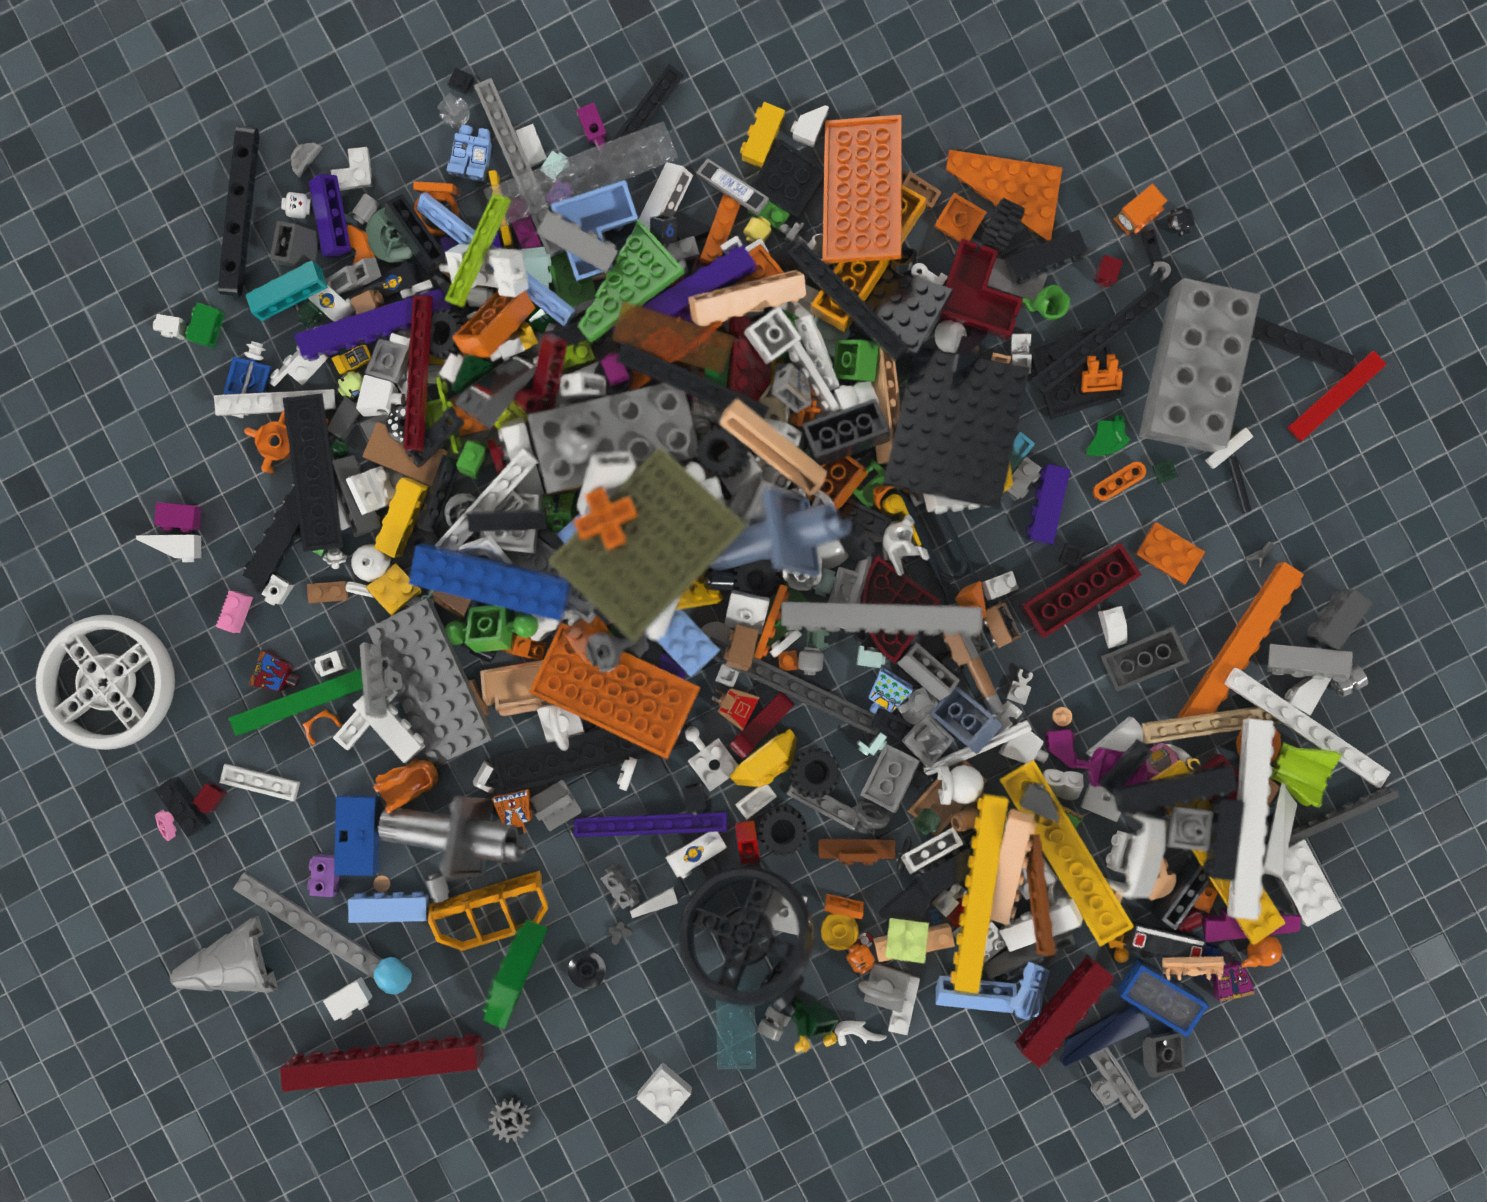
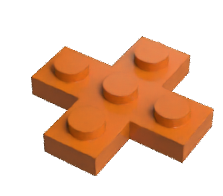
(605, 518)

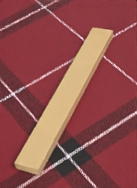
(1201, 724)

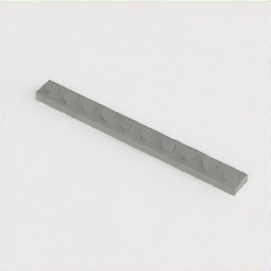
(510, 145)
(307, 924)

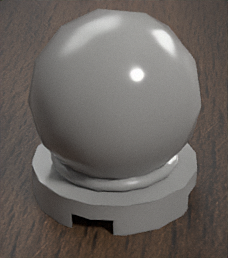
(579, 437)

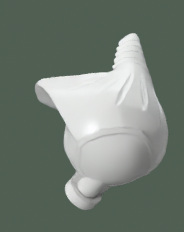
(898, 543)

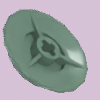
(382, 243)

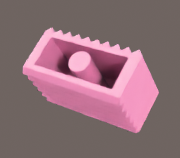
(234, 611)

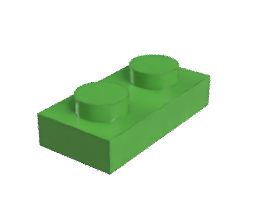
(774, 215)

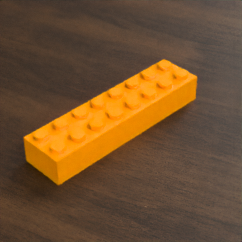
(864, 275)

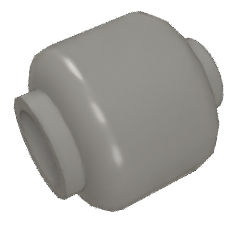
(810, 660)

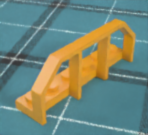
(482, 896)

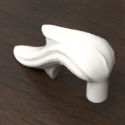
(856, 1028)

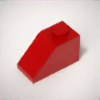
(747, 842)

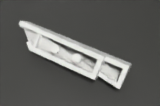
(1279, 832)

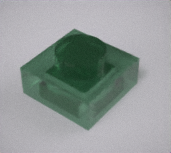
(1165, 471)

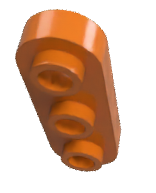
(1126, 477)

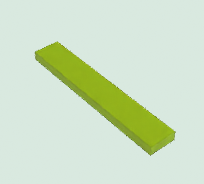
(477, 250)

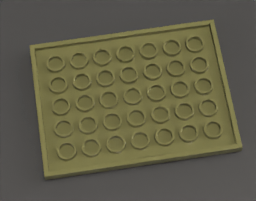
(665, 550)

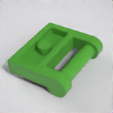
(866, 495)

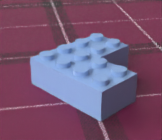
(597, 212)

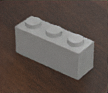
(928, 671)

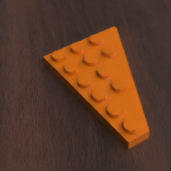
(1021, 182)

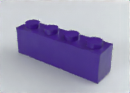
(329, 215)
(1048, 505)

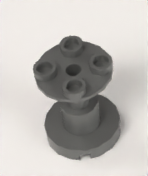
(606, 650)

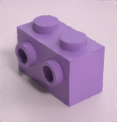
(322, 879)

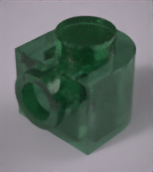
(310, 314)
(927, 821)

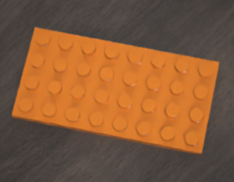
(862, 189)
(630, 701)

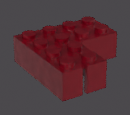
(972, 301)

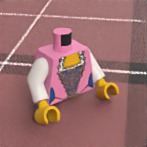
(1166, 755)

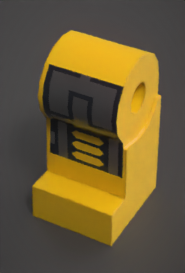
(352, 360)

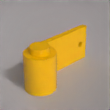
(895, 505)

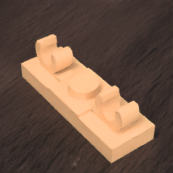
(1193, 966)

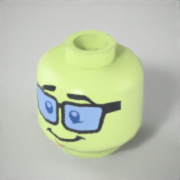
(350, 384)

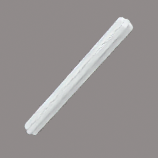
(967, 753)

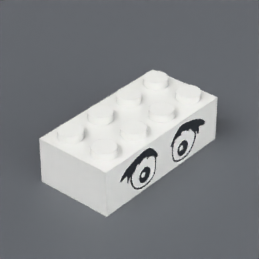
(1306, 885)

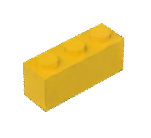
(762, 134)

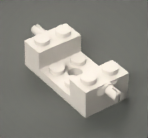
(508, 272)

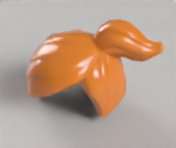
(1264, 953)

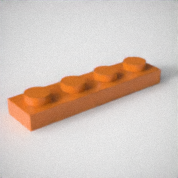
(720, 229)
(769, 630)

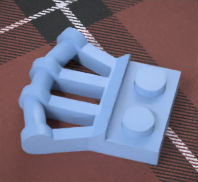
(1030, 996)

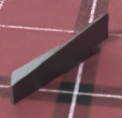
(1013, 963)

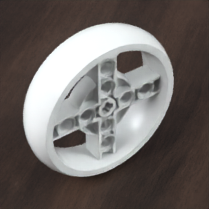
(63, 715)

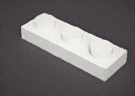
(898, 1021)

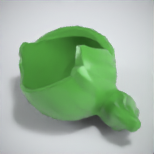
(1050, 302)

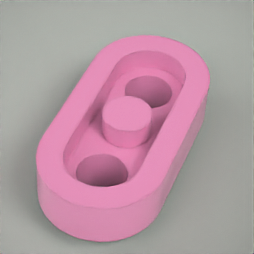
(165, 825)

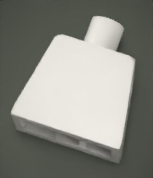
(573, 385)
(378, 397)
(1024, 748)

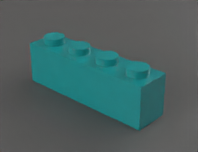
(286, 290)

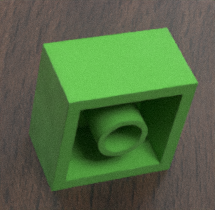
(855, 360)

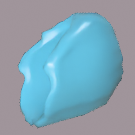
(392, 975)

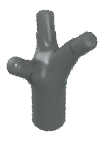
(1261, 554)

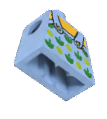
(888, 691)

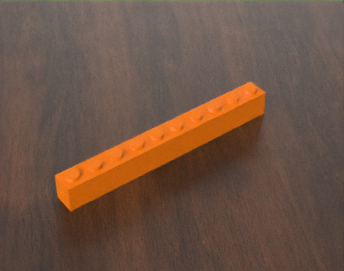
(1244, 640)

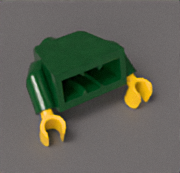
(813, 1021)

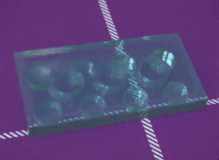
(735, 1036)

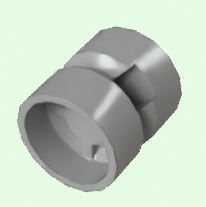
(1356, 681)
(774, 1022)

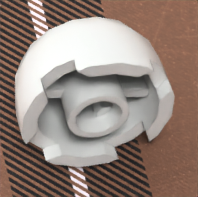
(369, 562)

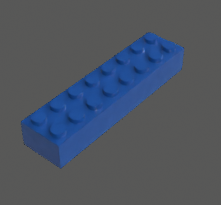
(490, 581)

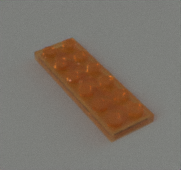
(672, 337)

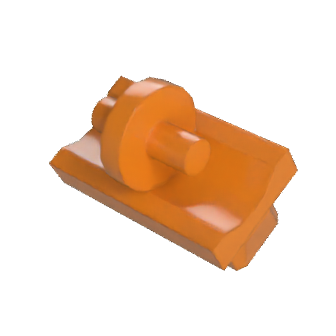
(805, 415)

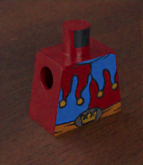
(273, 672)

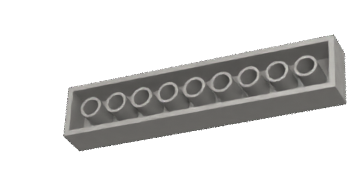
(886, 617)

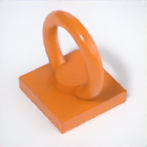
(440, 192)

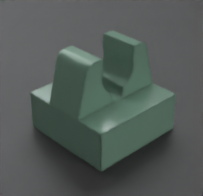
(815, 639)

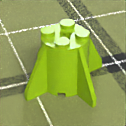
(1304, 772)

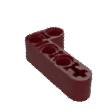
(546, 378)
(761, 724)

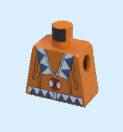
(514, 808)

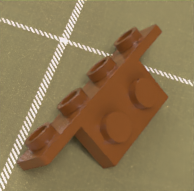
(856, 850)

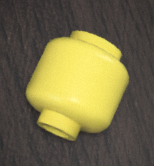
(757, 229)

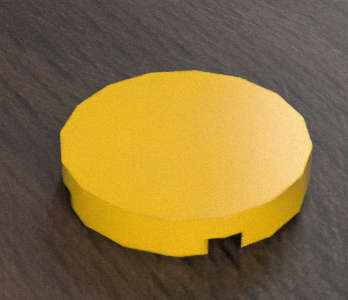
(839, 931)

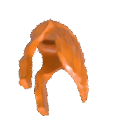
(406, 783)

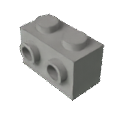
(1022, 476)

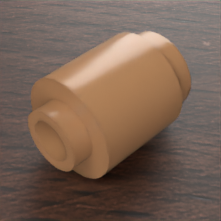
(964, 819)

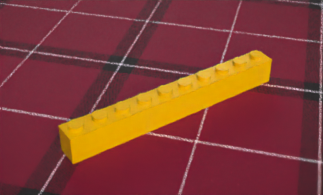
(979, 893)

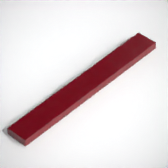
(418, 373)

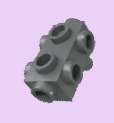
(621, 888)

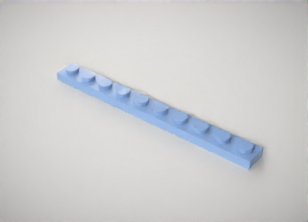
(463, 235)

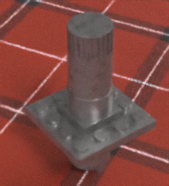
(464, 836)

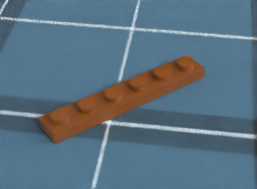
(1039, 899)

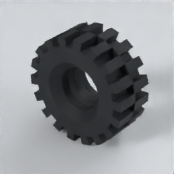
(768, 574)

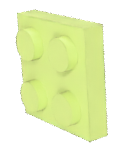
(907, 940)

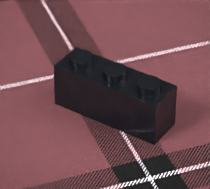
(179, 803)

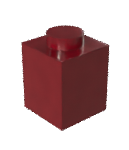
(1107, 271)
(209, 797)

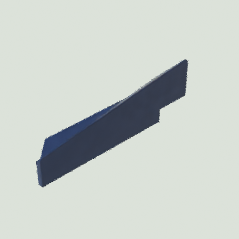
(1103, 1034)

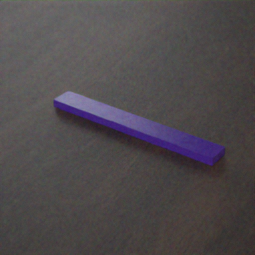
(650, 824)

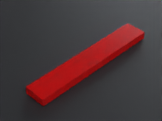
(1336, 396)

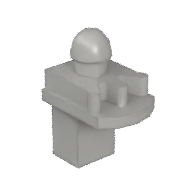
(792, 233)

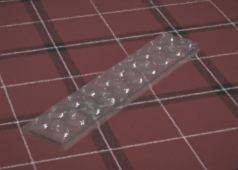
(585, 172)

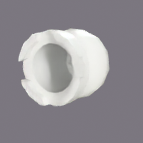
(961, 784)

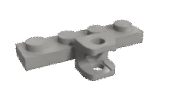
(376, 681)
(1115, 1084)

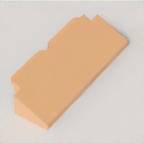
(510, 687)

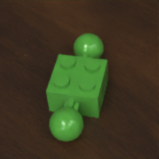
(491, 628)

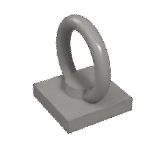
(886, 987)

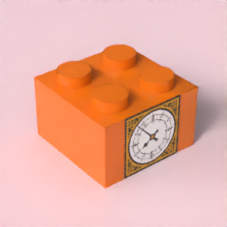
(1141, 210)

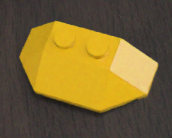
(767, 761)

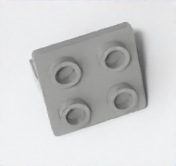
(555, 805)

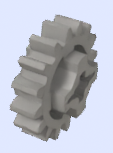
(518, 1124)

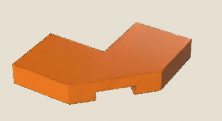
(359, 241)

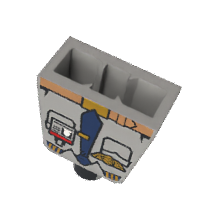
(792, 388)

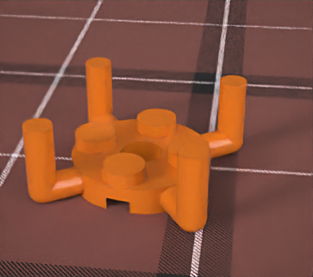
(263, 442)

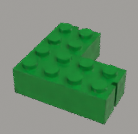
(513, 973)

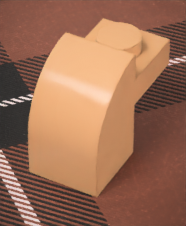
(1165, 882)

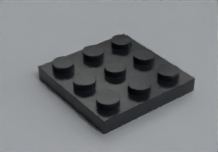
(789, 179)

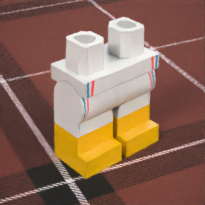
(516, 343)

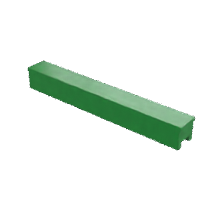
(297, 702)

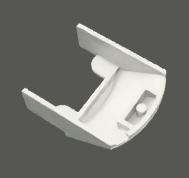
(1144, 858)

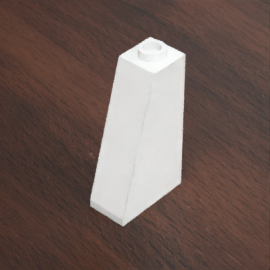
(605, 471)

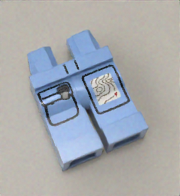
(470, 154)

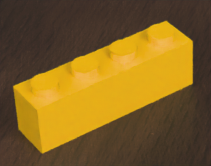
(401, 517)

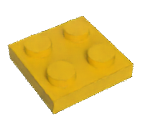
(393, 589)

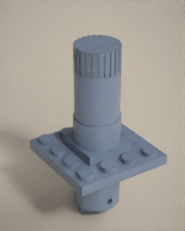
(786, 536)

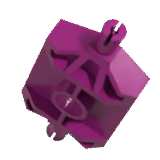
(1103, 760)

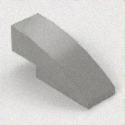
(354, 276)

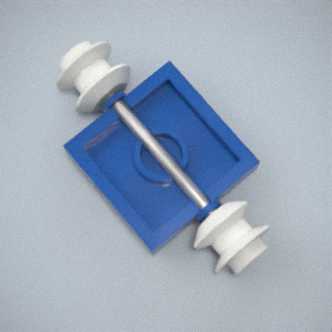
(248, 375)

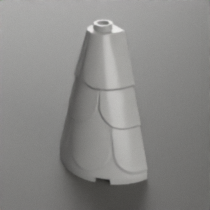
(228, 964)

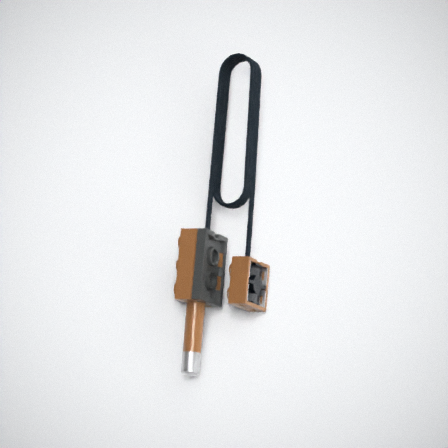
(998, 619)

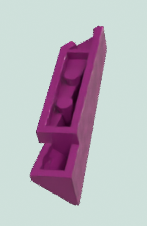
(1227, 928)

